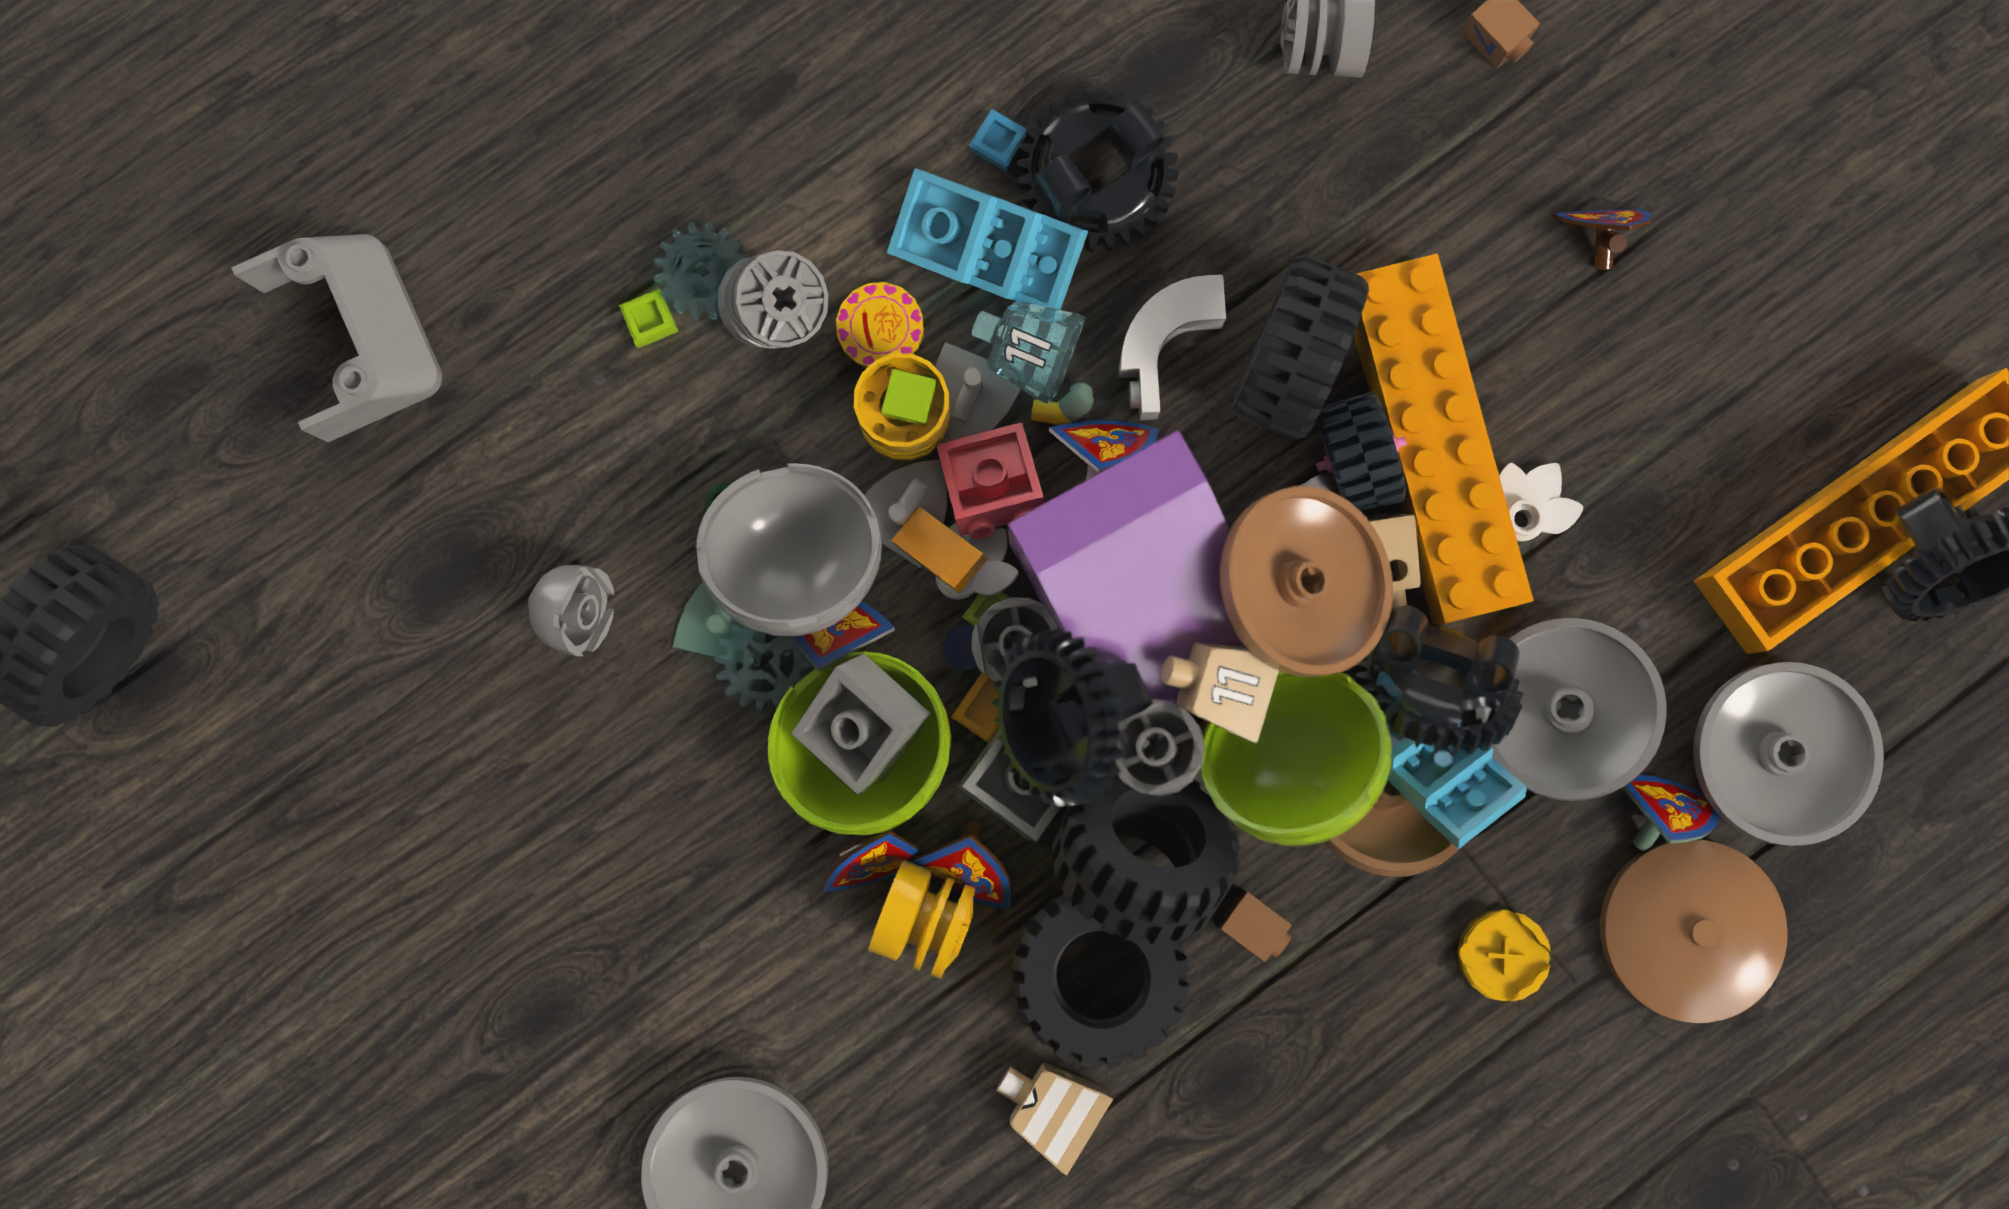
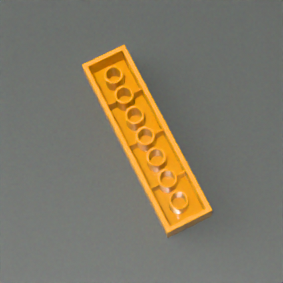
(1449, 469)
(1853, 522)

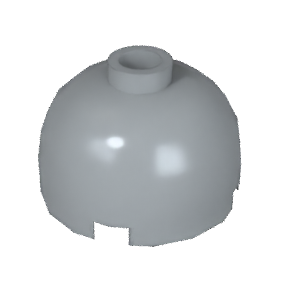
(570, 608)
(1003, 627)
(1161, 749)

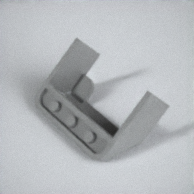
(393, 350)

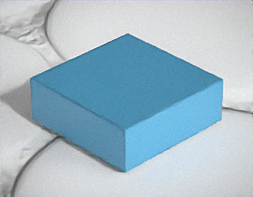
(998, 140)

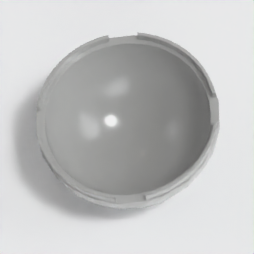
(789, 549)

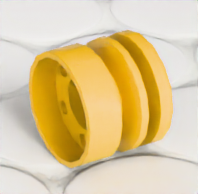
(891, 436)
(922, 919)

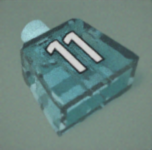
(1031, 345)

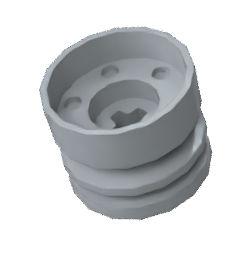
(1327, 28)
(748, 300)

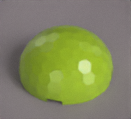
(1313, 765)
(825, 798)

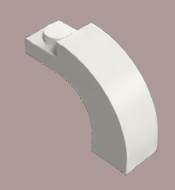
(1179, 308)

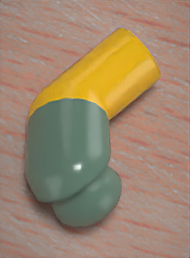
(1068, 409)

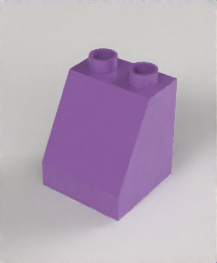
(1133, 561)

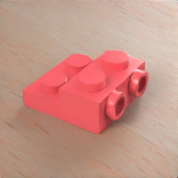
(990, 479)

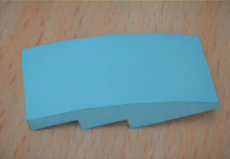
(986, 241)
(1450, 791)

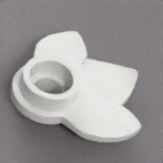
(1539, 500)
(993, 575)

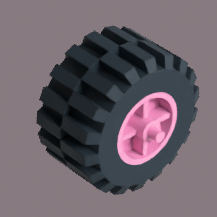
(1362, 452)

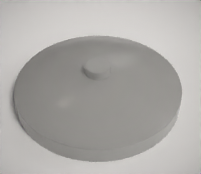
(1586, 710)
(1788, 753)
(735, 1149)

